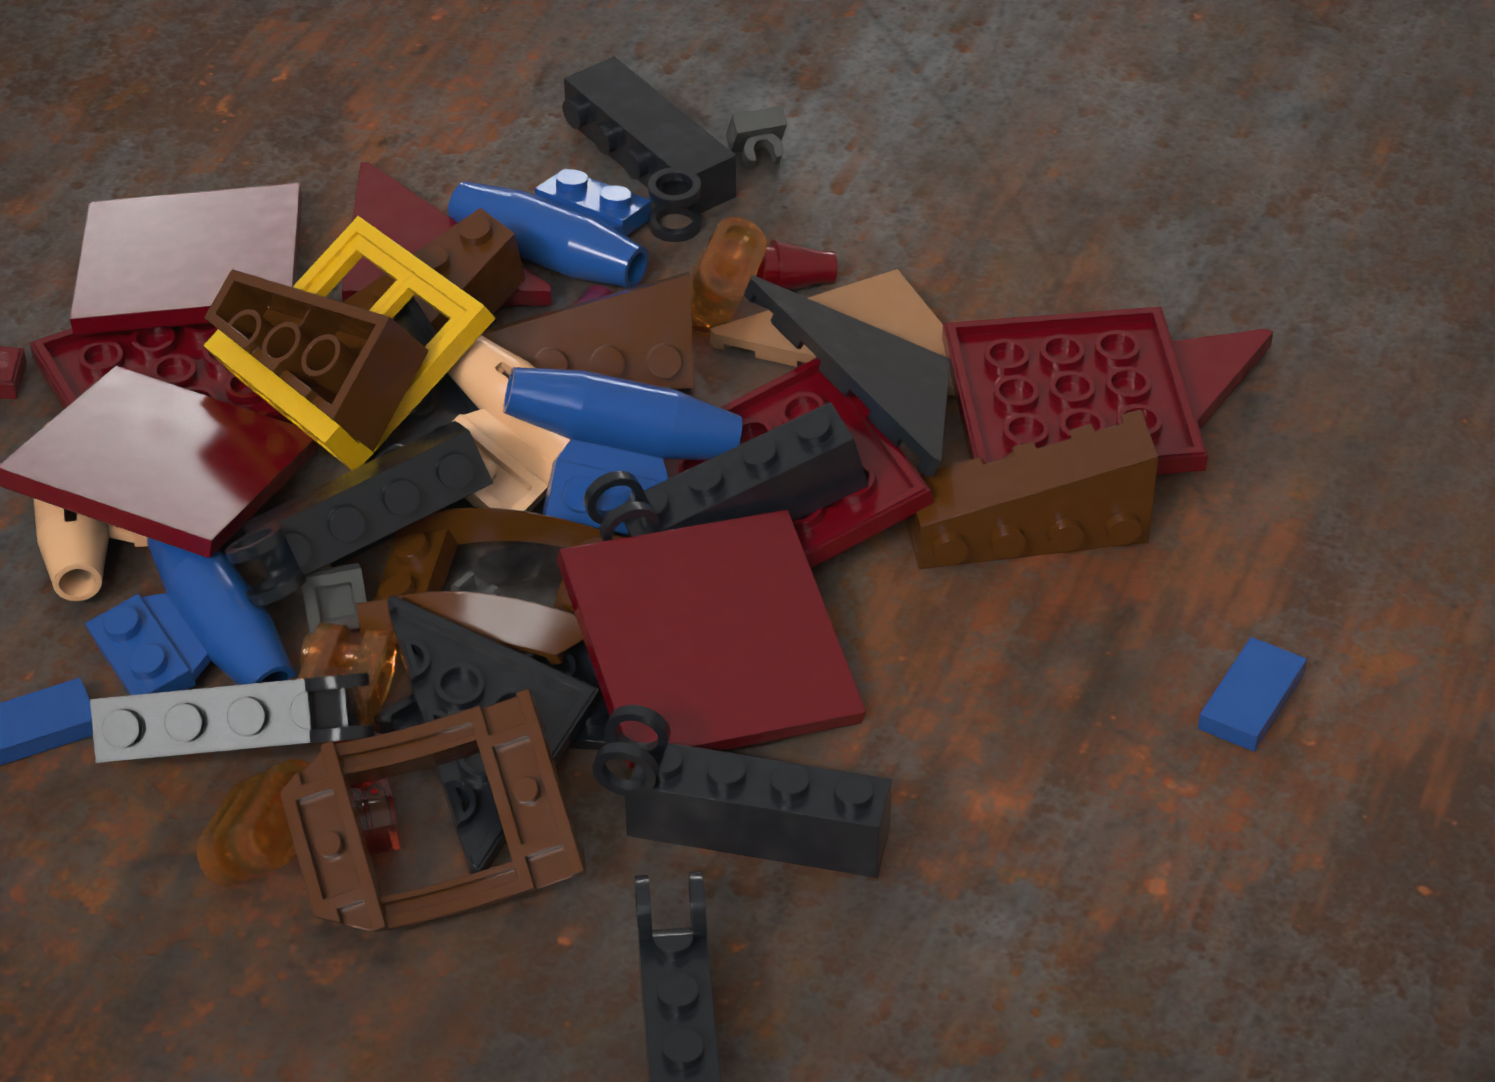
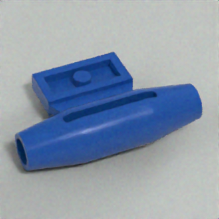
(567, 225)
(612, 429)
(202, 618)

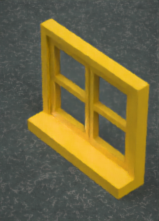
(360, 239)

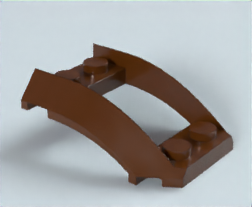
(424, 557)
(525, 792)

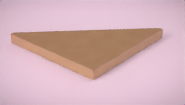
(880, 301)

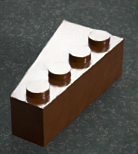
(474, 255)
(625, 335)
(330, 352)
(1041, 499)

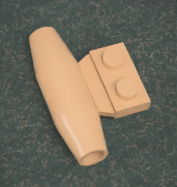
(512, 450)
(75, 549)

